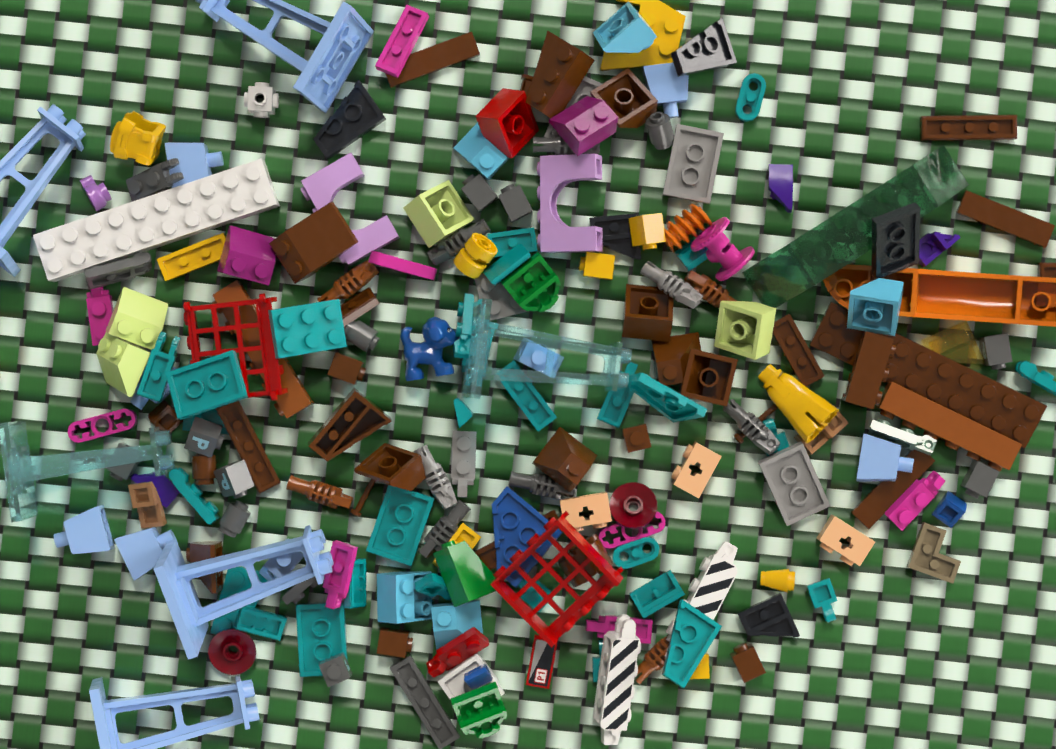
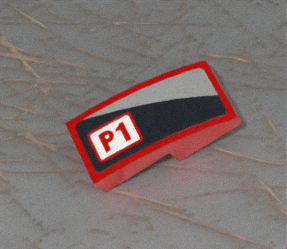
(541, 663)

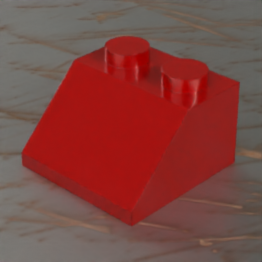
(508, 121)

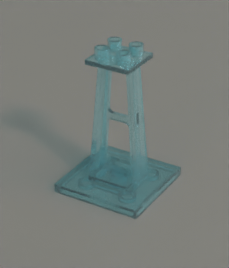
(477, 364)
(23, 469)

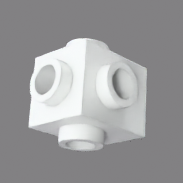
(267, 106)

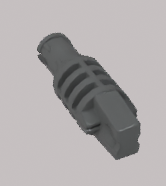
(558, 146)
(452, 245)
(752, 428)
(539, 485)
(444, 529)

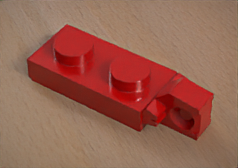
(457, 651)

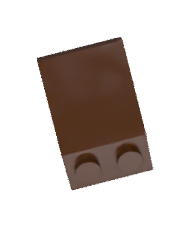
(313, 242)

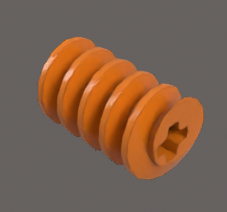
(685, 226)

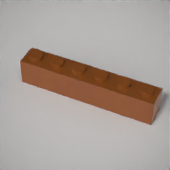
(297, 396)
(948, 425)

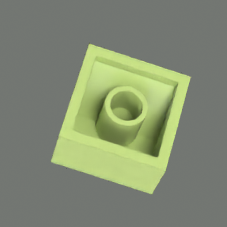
(438, 213)
(137, 318)
(745, 328)
(121, 363)

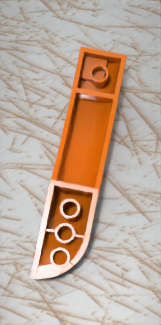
(959, 294)

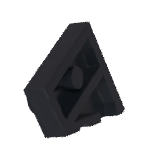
(617, 234)
(768, 618)

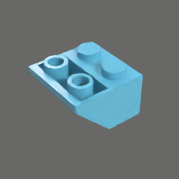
(399, 600)

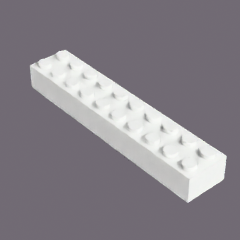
(156, 220)

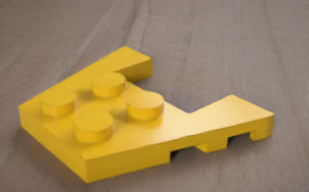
(666, 25)

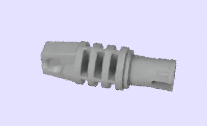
(672, 285)
(437, 479)

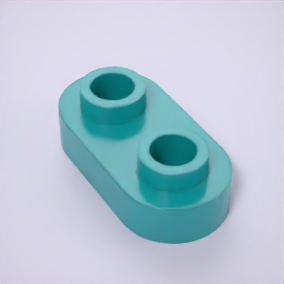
(750, 98)
(635, 552)

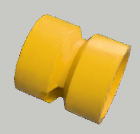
(475, 255)

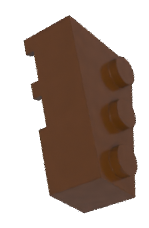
(557, 75)
(869, 370)
(347, 425)

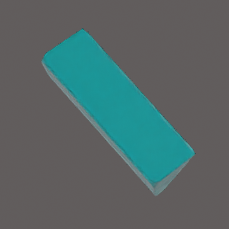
(507, 264)
(462, 412)

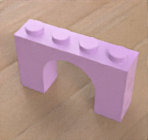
(555, 174)
(322, 189)

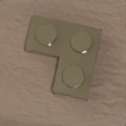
(926, 555)

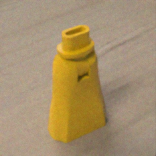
(798, 403)

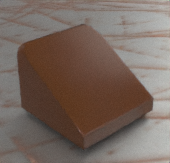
(164, 417)

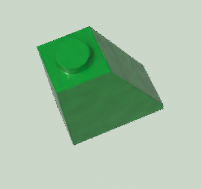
(463, 572)

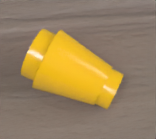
(778, 579)

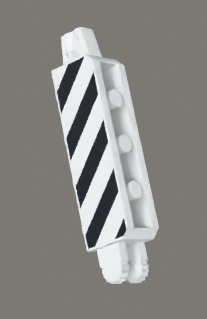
(712, 584)
(616, 679)

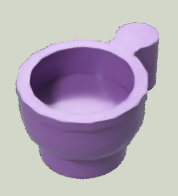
(96, 193)

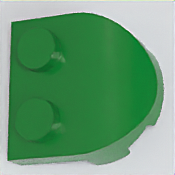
(533, 284)
(480, 710)

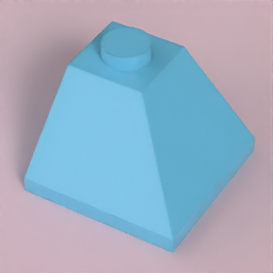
(625, 32)
(481, 153)
(875, 306)
(453, 621)

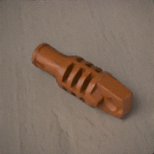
(351, 282)
(709, 289)
(320, 492)
(653, 660)

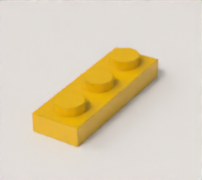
(192, 257)

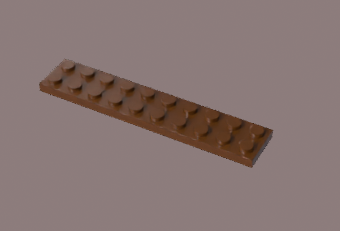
(938, 379)

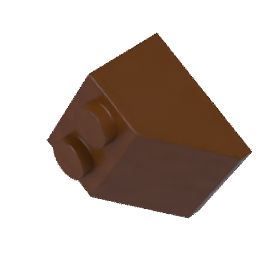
(647, 313)
(708, 377)

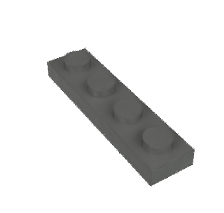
(425, 702)

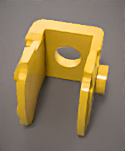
(137, 139)

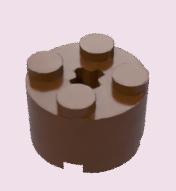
(579, 556)

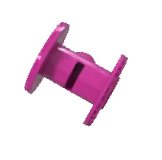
(721, 250)

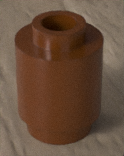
(203, 469)

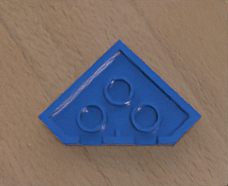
(513, 526)

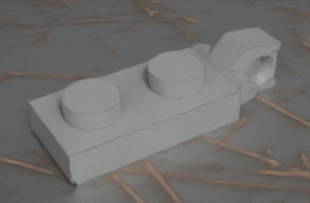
(463, 460)

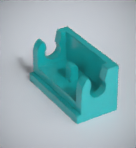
(657, 593)

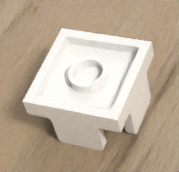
(454, 683)

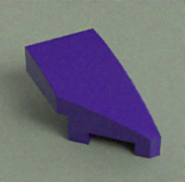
(781, 184)
(933, 245)
(163, 485)

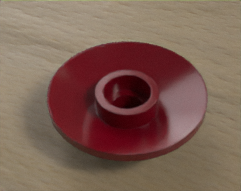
(633, 494)
(227, 660)

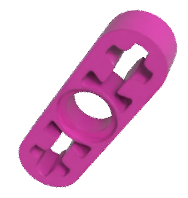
(402, 265)
(97, 434)
(616, 540)

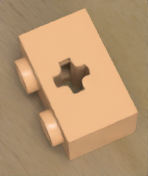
(707, 462)
(597, 502)
(858, 545)

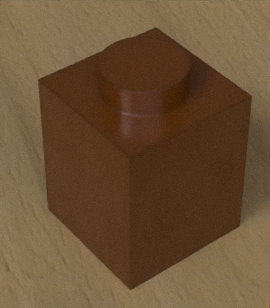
(347, 368)
(636, 437)
(394, 642)
(747, 662)

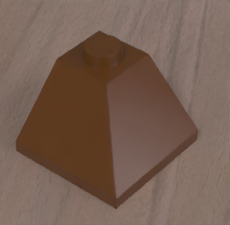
(627, 99)
(672, 357)
(565, 459)
(393, 467)
(205, 550)

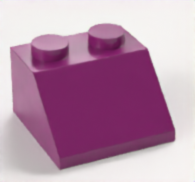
(585, 124)
(247, 255)

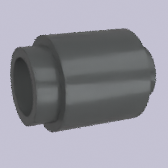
(660, 130)
(361, 335)
(234, 518)

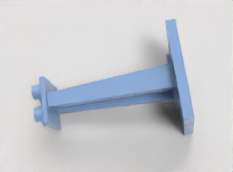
(331, 60)
(70, 136)
(182, 599)
(105, 711)

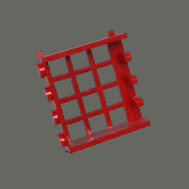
(271, 366)
(582, 604)

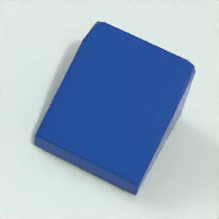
(950, 509)
(478, 677)

